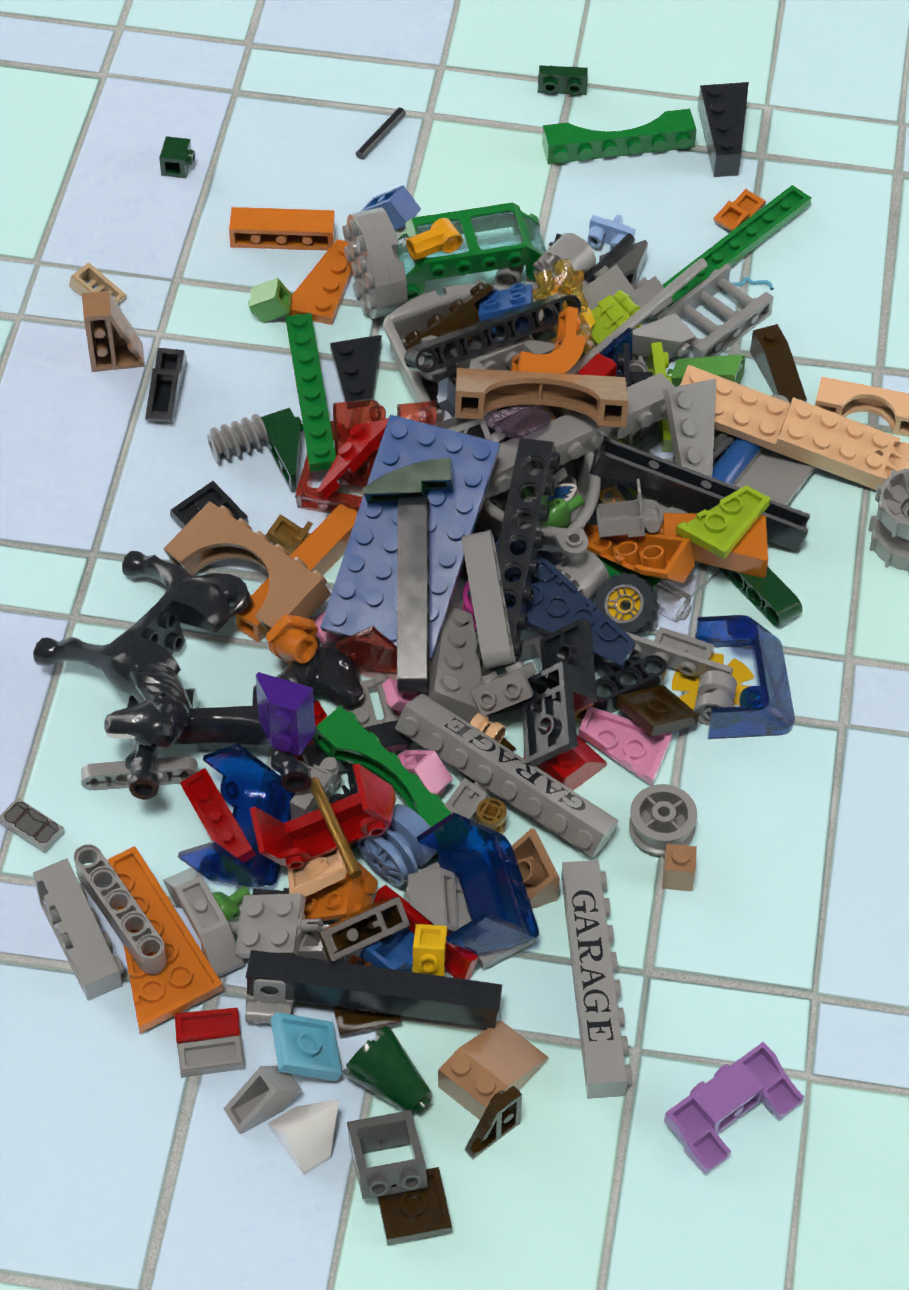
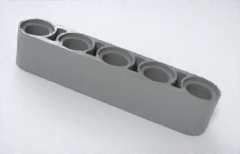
(488, 599)
(122, 920)

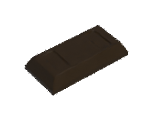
(356, 1021)

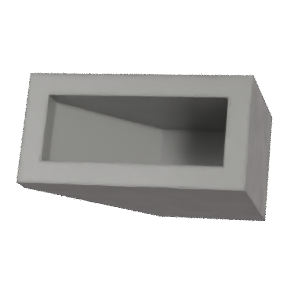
(435, 896)
(261, 1098)

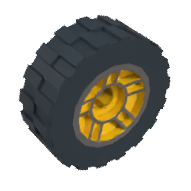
(631, 590)

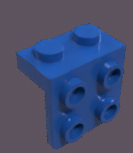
(502, 301)

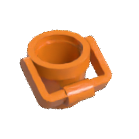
(289, 640)

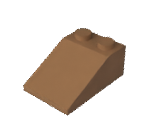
(488, 1065)

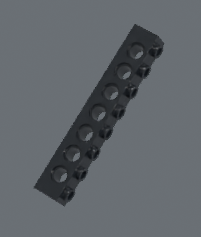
(530, 455)

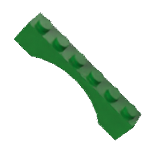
(572, 143)
(349, 742)

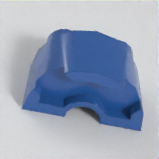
(391, 951)

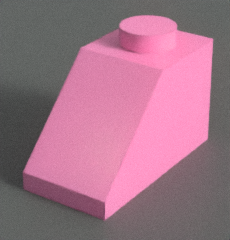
(428, 768)

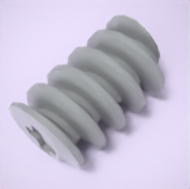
(237, 436)

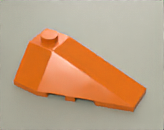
(650, 555)

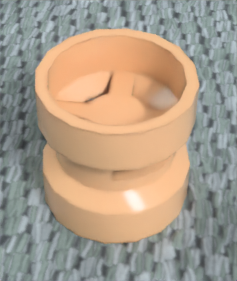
(493, 730)

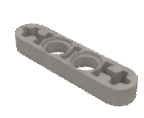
(109, 774)

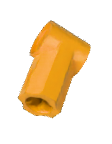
(440, 237)

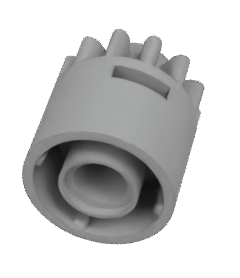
(567, 247)
(584, 572)

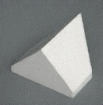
(307, 1133)

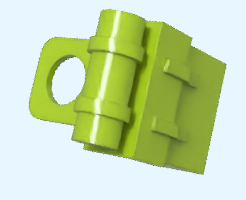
(611, 314)

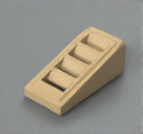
(90, 273)

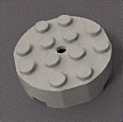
(375, 262)

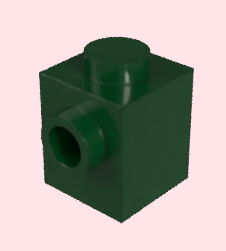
(176, 157)

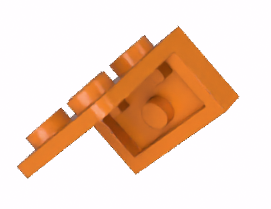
(341, 897)

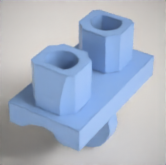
(607, 231)

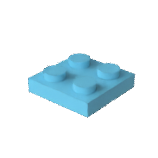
(306, 1046)

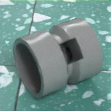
(715, 690)

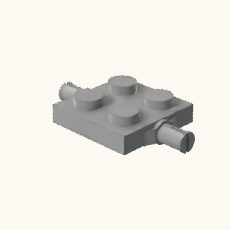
(272, 924)

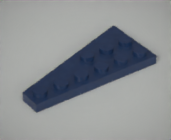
(559, 603)

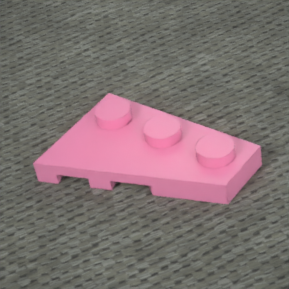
(625, 742)

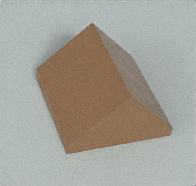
(536, 869)

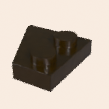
(498, 1120)

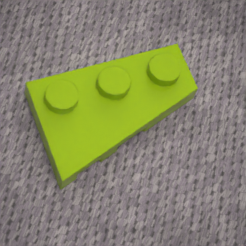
(726, 523)

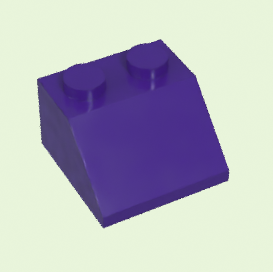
(285, 713)

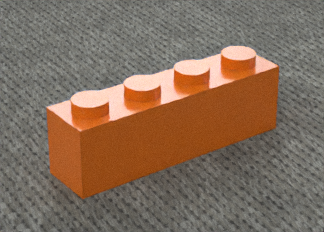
(281, 228)

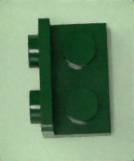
(562, 80)

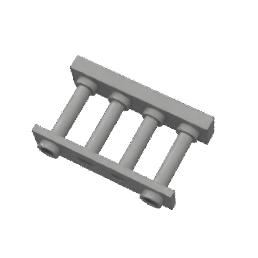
(738, 322)

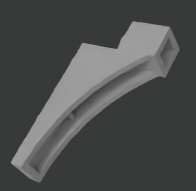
(612, 280)

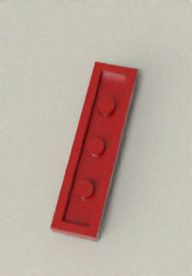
(216, 815)
(458, 961)

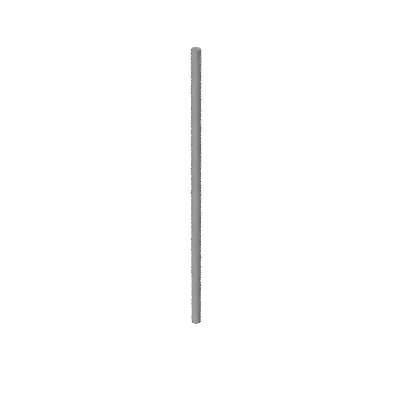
(633, 321)

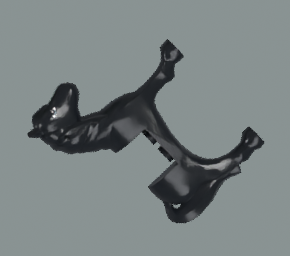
(142, 656)
(222, 727)

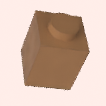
(679, 867)

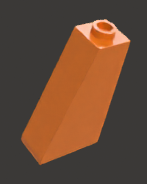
(747, 557)

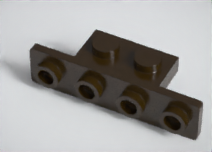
(460, 315)

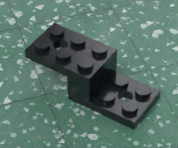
(559, 692)

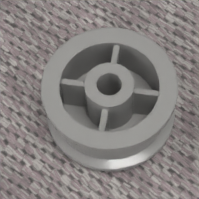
(662, 817)

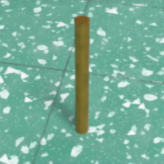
(335, 828)

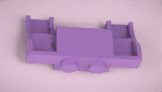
(728, 1097)

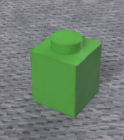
(270, 300)

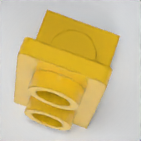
(429, 949)

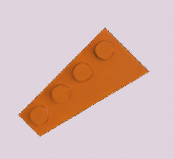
(324, 286)

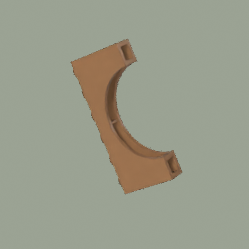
(595, 396)
(218, 536)

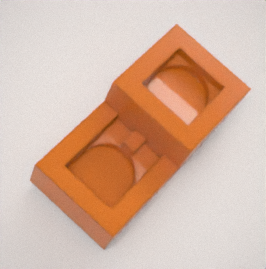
(740, 210)

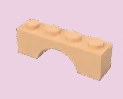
(850, 397)

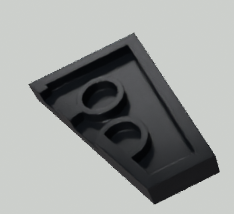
(357, 366)

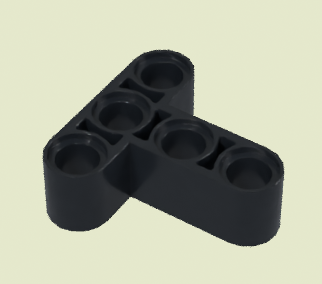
(636, 674)

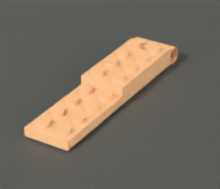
(805, 432)

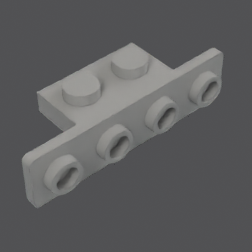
(680, 652)

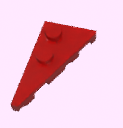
(355, 451)

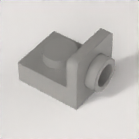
(466, 799)

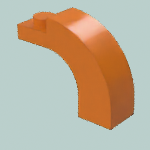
(565, 352)

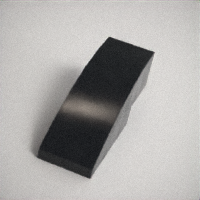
(166, 385)

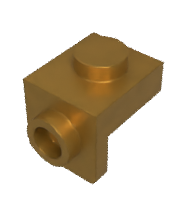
(288, 533)

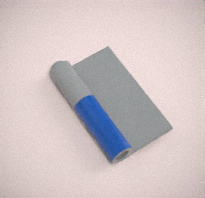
(762, 469)

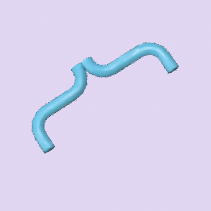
(753, 282)

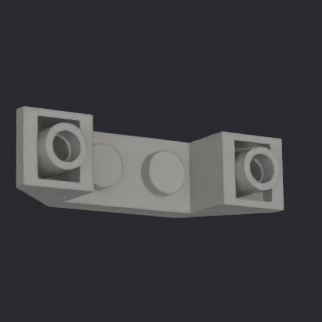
(501, 357)
(206, 918)

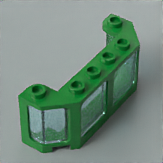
(492, 240)

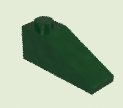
(285, 443)

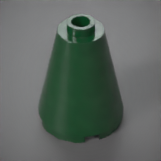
(389, 1073)

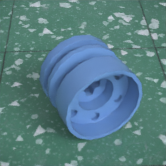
(397, 850)

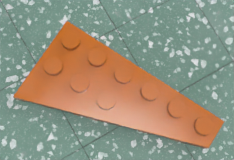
(187, 972)

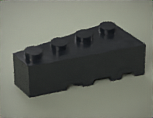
(722, 121)

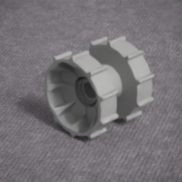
(891, 523)

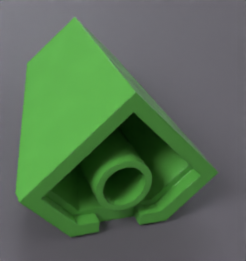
(725, 366)

